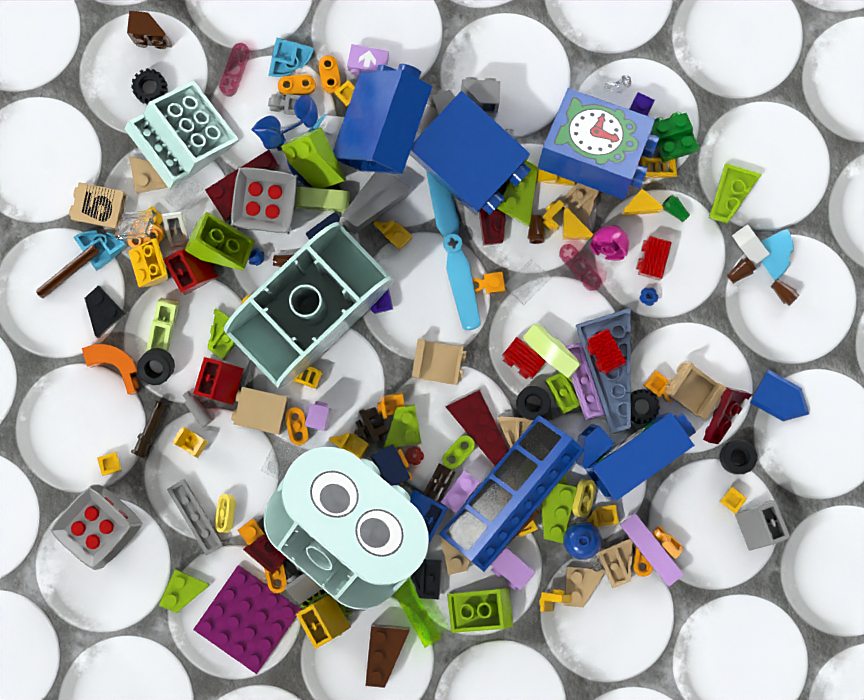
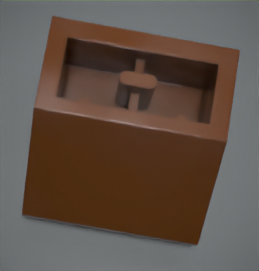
(146, 31)

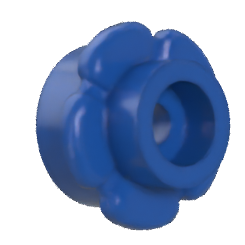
(256, 257)
(649, 301)

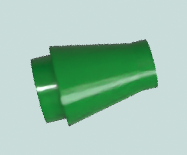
(675, 208)

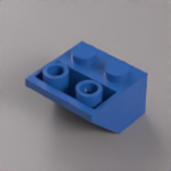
(595, 443)
(430, 510)

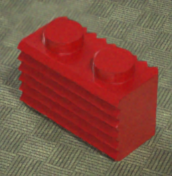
(654, 257)
(606, 352)
(523, 358)

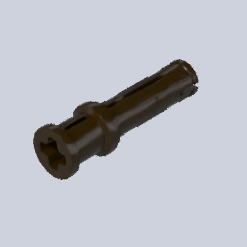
(146, 438)

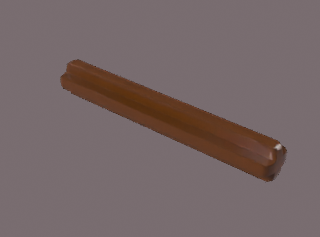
(67, 271)

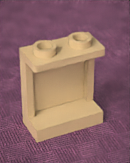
(694, 390)
(260, 410)

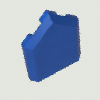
(779, 397)

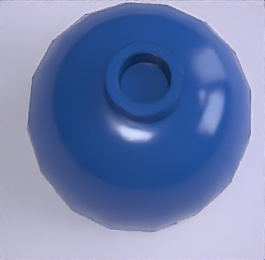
(582, 540)

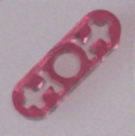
(234, 55)
(567, 259)

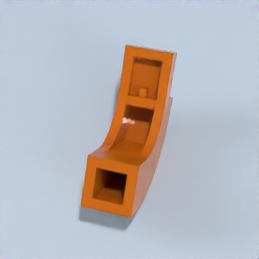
(106, 354)

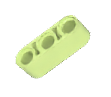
(321, 199)

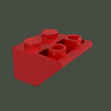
(189, 271)
(218, 381)

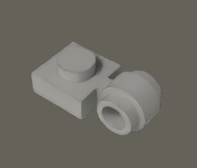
(276, 103)

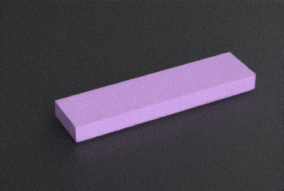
(585, 385)
(651, 549)

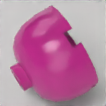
(610, 242)

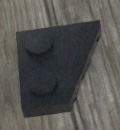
(102, 311)
(428, 579)

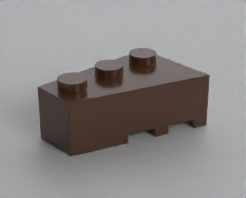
(383, 652)

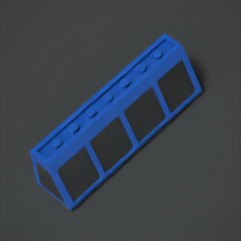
(511, 492)

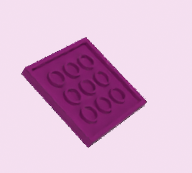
(247, 619)

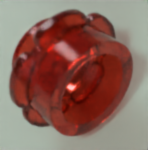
(409, 455)

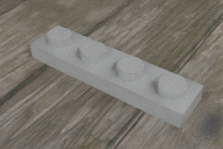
(195, 517)

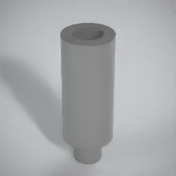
(197, 409)

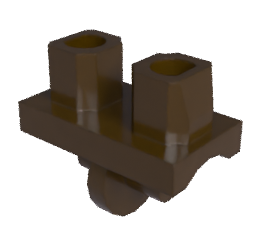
(367, 416)
(439, 483)

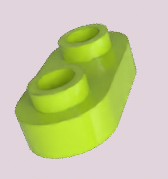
(458, 452)

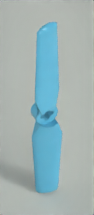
(457, 263)

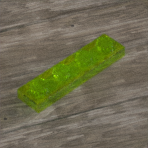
(417, 614)

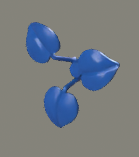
(269, 127)

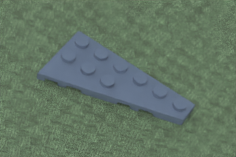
(615, 387)

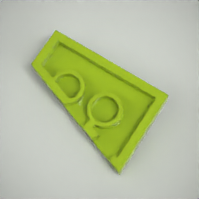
(731, 191)
(519, 199)
(557, 510)

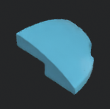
(288, 57)
(107, 245)
(779, 247)

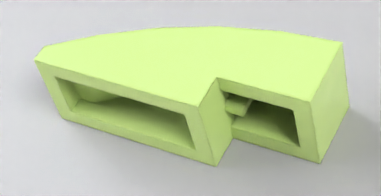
(163, 324)
(551, 350)

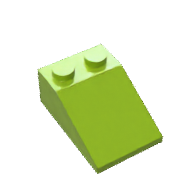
(314, 159)
(219, 243)
(480, 610)

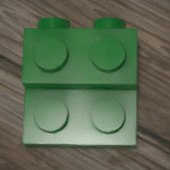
(675, 136)

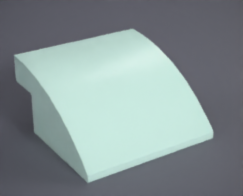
(181, 133)

